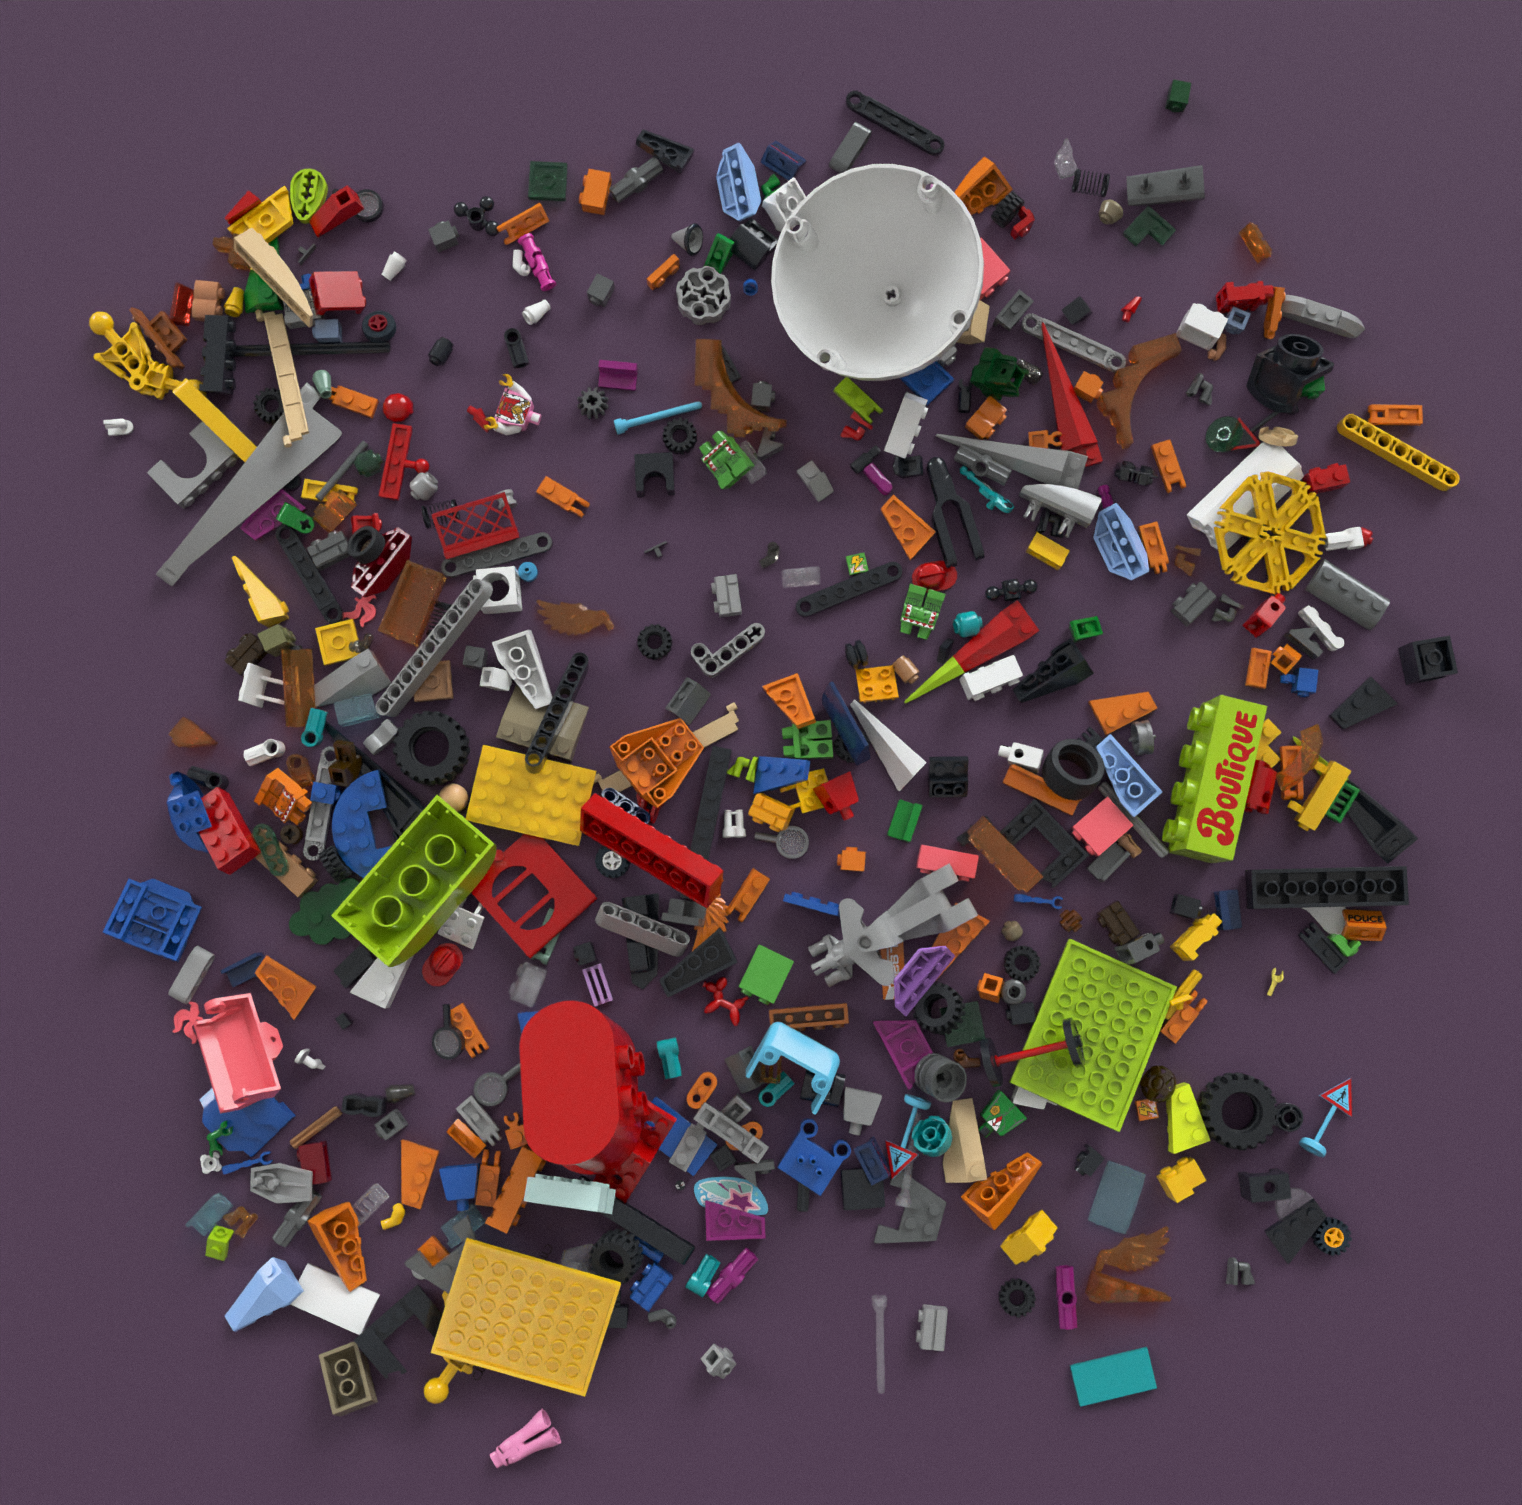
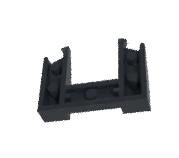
(1070, 851)
(372, 1338)

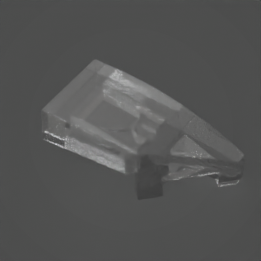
(1064, 161)

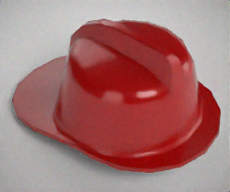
(934, 576)
(442, 964)

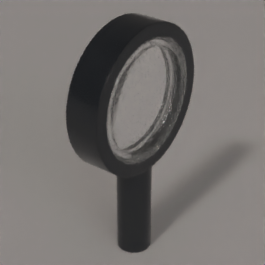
(372, 205)
(448, 1040)

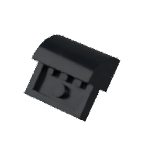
(753, 243)
(948, 776)

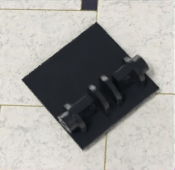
(1128, 467)

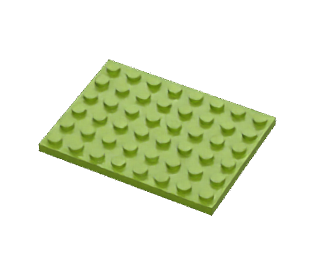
(1118, 1020)

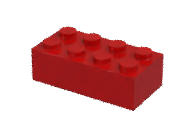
(229, 837)

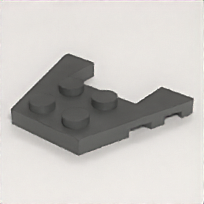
(918, 1222)
(443, 1272)

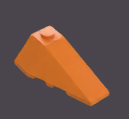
(983, 187)
(997, 1196)
(340, 1240)

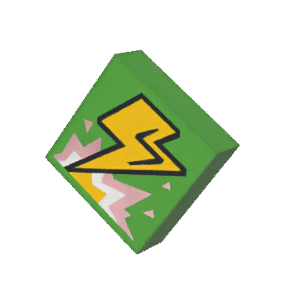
(856, 564)

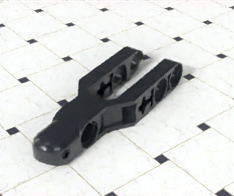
(944, 491)

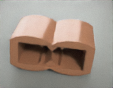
(207, 299)

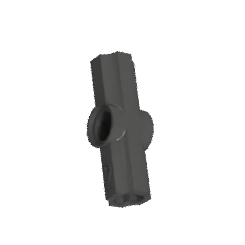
(636, 180)
(972, 460)
(296, 1219)

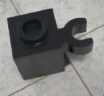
(619, 1315)

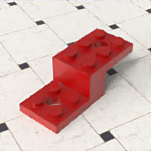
(643, 1154)

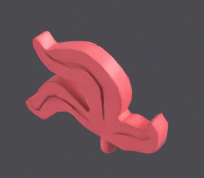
(370, 610)
(192, 1015)

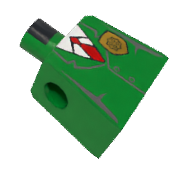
(1000, 1115)

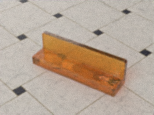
(298, 685)

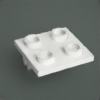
(255, 684)
(463, 926)

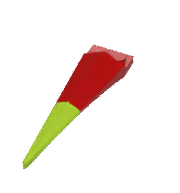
(1001, 634)

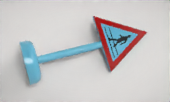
(1340, 1098)
(898, 1156)

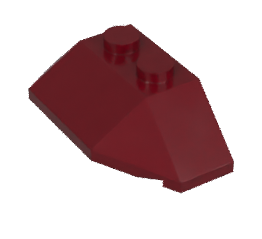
(379, 574)

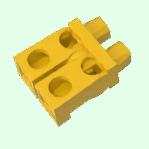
(1195, 935)

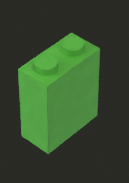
(765, 975)

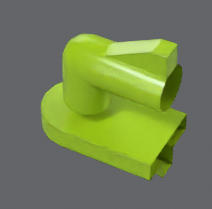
(736, 769)

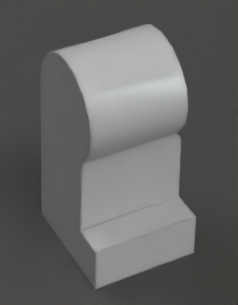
(381, 737)

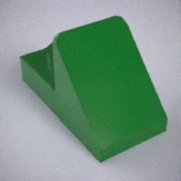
(719, 253)
(1085, 628)

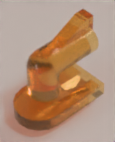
(1186, 566)
(242, 1213)

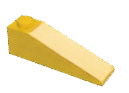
(263, 601)

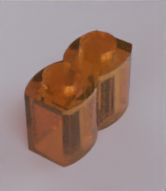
(334, 510)

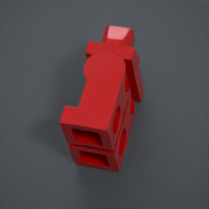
(1243, 296)

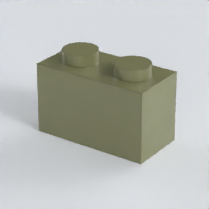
(277, 639)

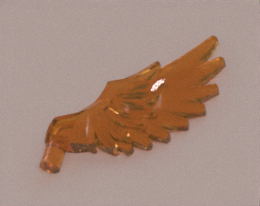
(573, 617)
(1134, 1251)

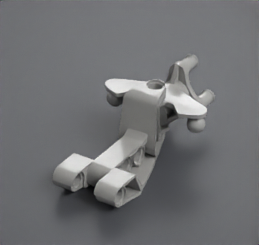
(916, 914)

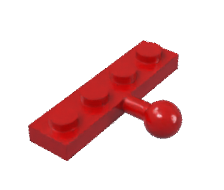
(397, 461)

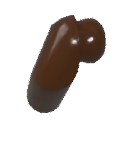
(966, 1062)

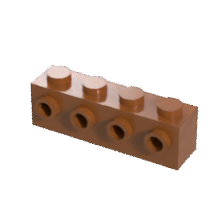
(811, 1016)

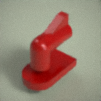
(857, 435)
(653, 812)

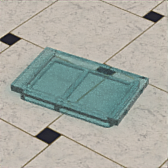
(1117, 1197)

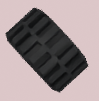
(949, 1019)
(625, 1246)

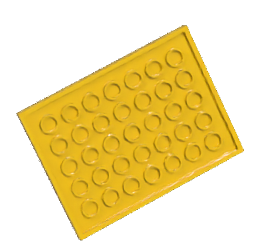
(525, 1317)

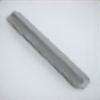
(1138, 824)

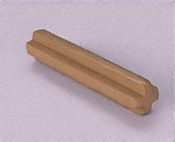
(315, 1127)

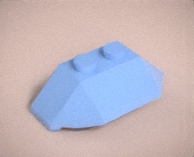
(738, 183)
(1120, 543)

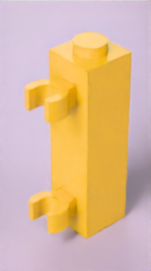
(1321, 796)

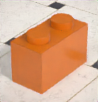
(595, 192)

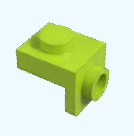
(218, 1243)

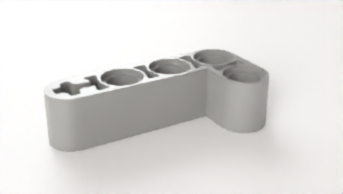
(730, 647)

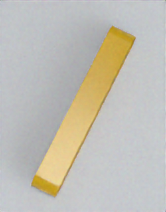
(214, 419)
(1407, 452)

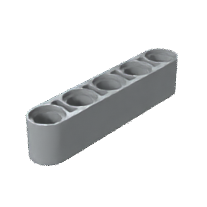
(642, 929)

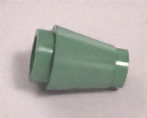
(322, 381)

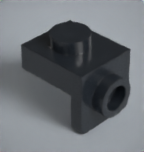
(908, 466)

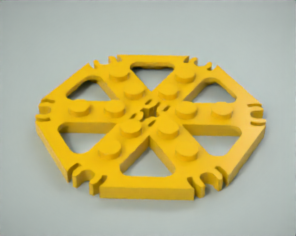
(1273, 519)

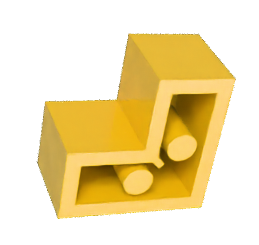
(1181, 1179)
(1030, 1238)

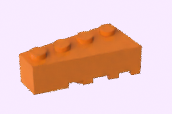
(513, 1191)

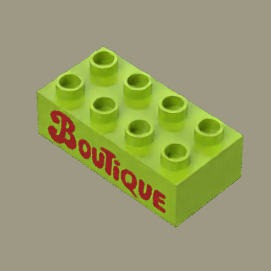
(1215, 779)

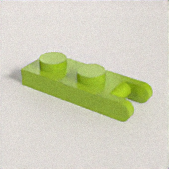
(856, 399)

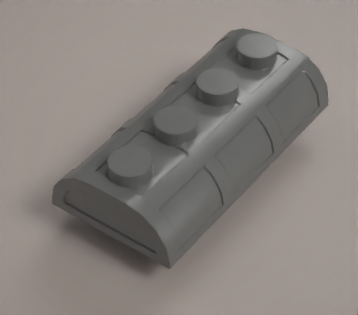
(1347, 595)

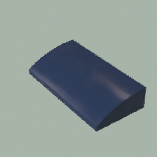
(845, 724)

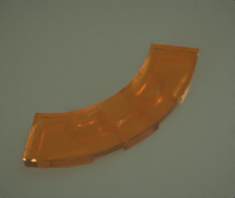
(1304, 761)

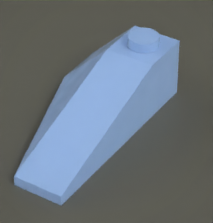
(1128, 779)

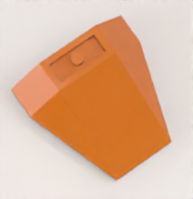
(657, 759)

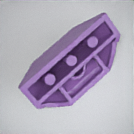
(919, 976)

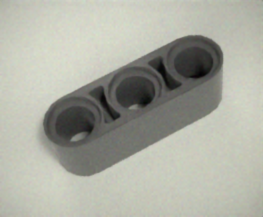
(850, 148)

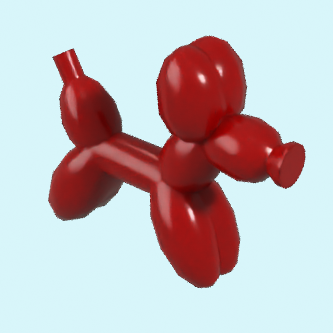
(719, 1001)

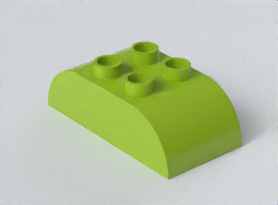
(417, 884)

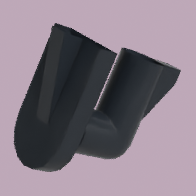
(1045, 518)

